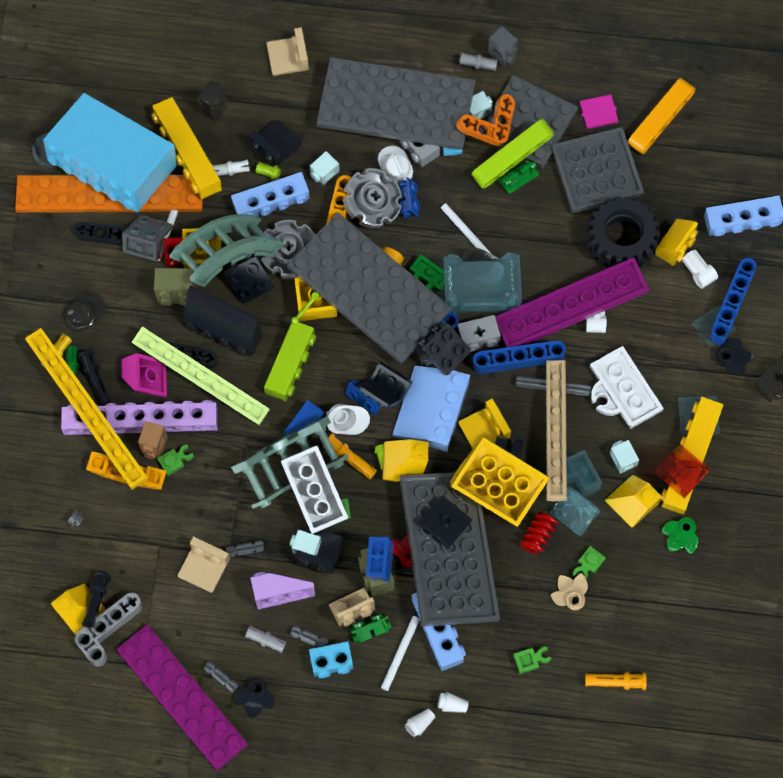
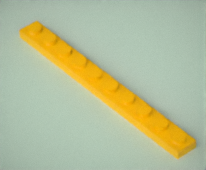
(86, 409)

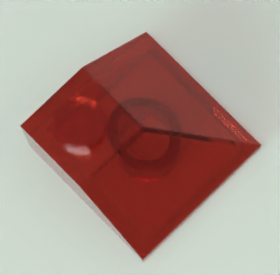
(681, 471)

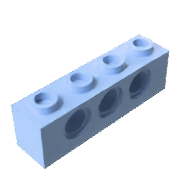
(273, 189)
(770, 206)
(445, 658)

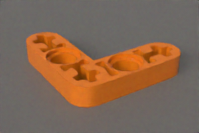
(491, 129)

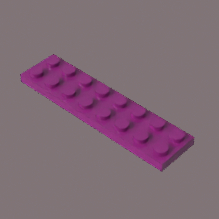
(572, 304)
(182, 697)

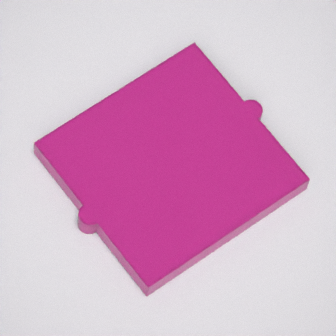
(599, 111)

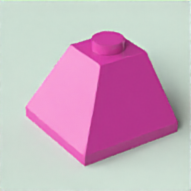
(145, 374)

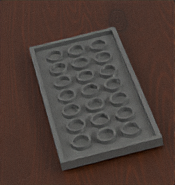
(395, 103)
(369, 287)
(451, 582)

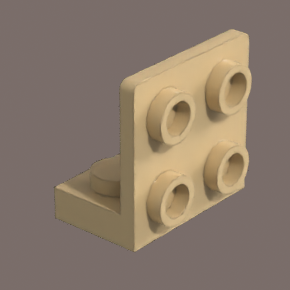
(288, 54)
(204, 565)
(352, 607)

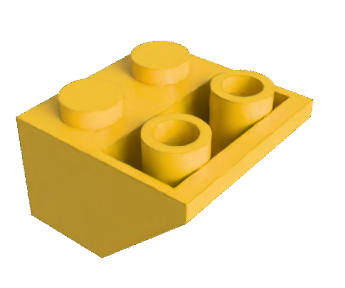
(677, 240)

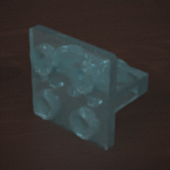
(576, 512)

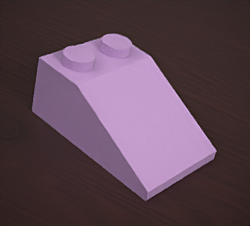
(277, 589)

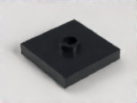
(445, 522)

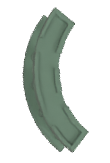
(234, 251)
(279, 447)

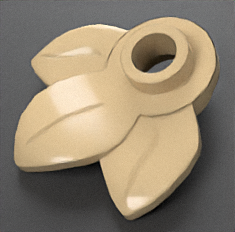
(569, 590)

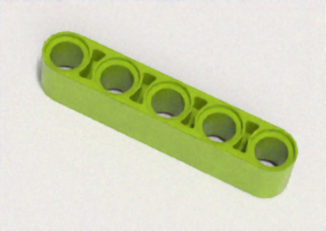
(513, 153)

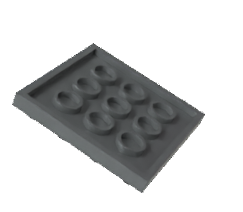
(530, 107)
(597, 169)

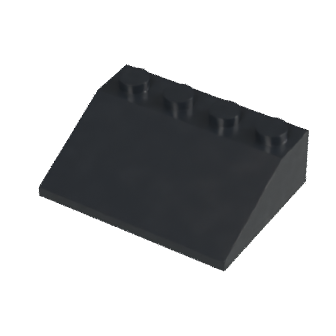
(221, 322)

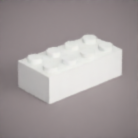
(314, 489)

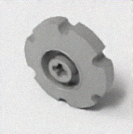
(372, 198)
(293, 237)

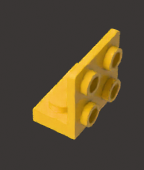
(486, 424)

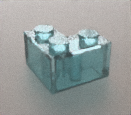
(583, 473)

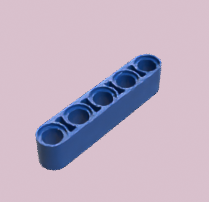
(736, 293)
(512, 363)

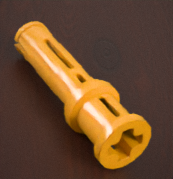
(353, 459)
(626, 681)

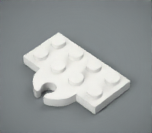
(623, 389)

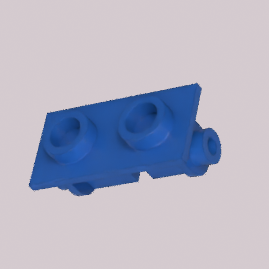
(411, 204)
(355, 394)

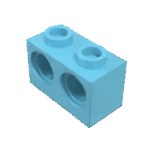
(330, 654)

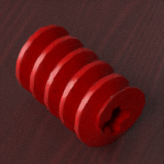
(539, 531)

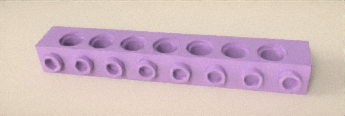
(129, 424)

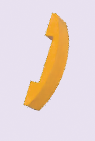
(102, 465)

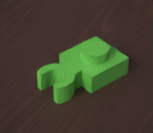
(172, 461)
(589, 562)
(528, 660)

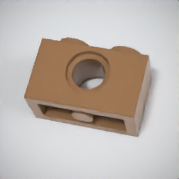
(152, 440)

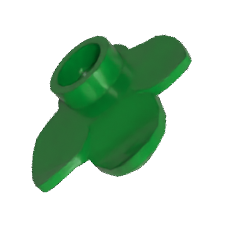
(680, 538)

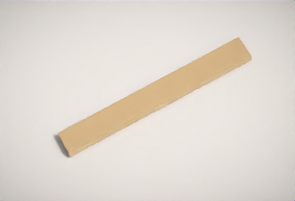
(556, 430)

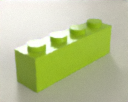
(289, 361)

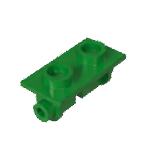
(519, 177)
(363, 629)

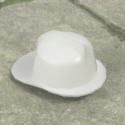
(395, 163)
(347, 419)

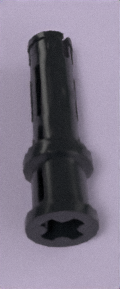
(91, 370)
(97, 591)

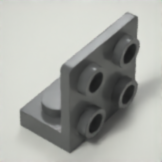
(144, 237)

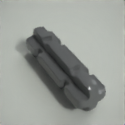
(245, 548)
(309, 637)
(221, 677)

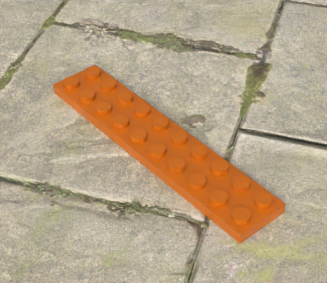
(69, 194)

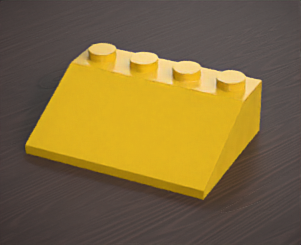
(499, 481)

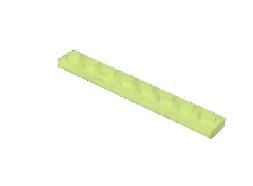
(200, 376)

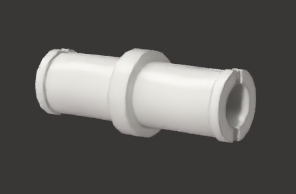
(231, 168)

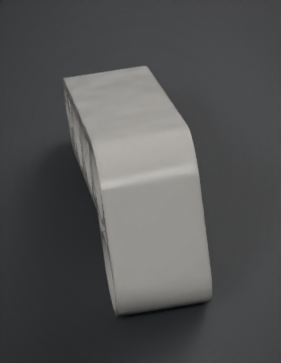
(111, 626)

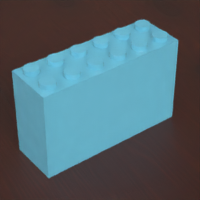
(110, 152)

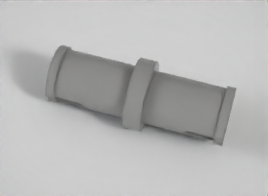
(478, 62)
(265, 639)

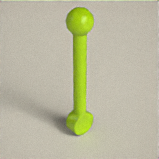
(315, 296)

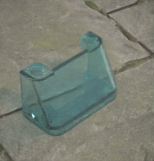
(482, 284)

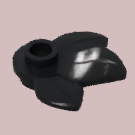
(736, 356)
(254, 700)

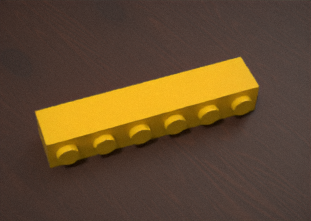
(187, 148)
(697, 443)

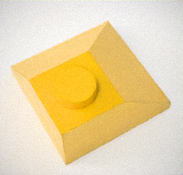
(404, 458)
(633, 500)
(73, 605)

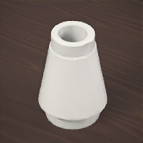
(452, 703)
(418, 723)

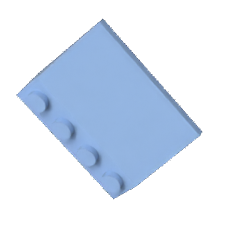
(432, 407)

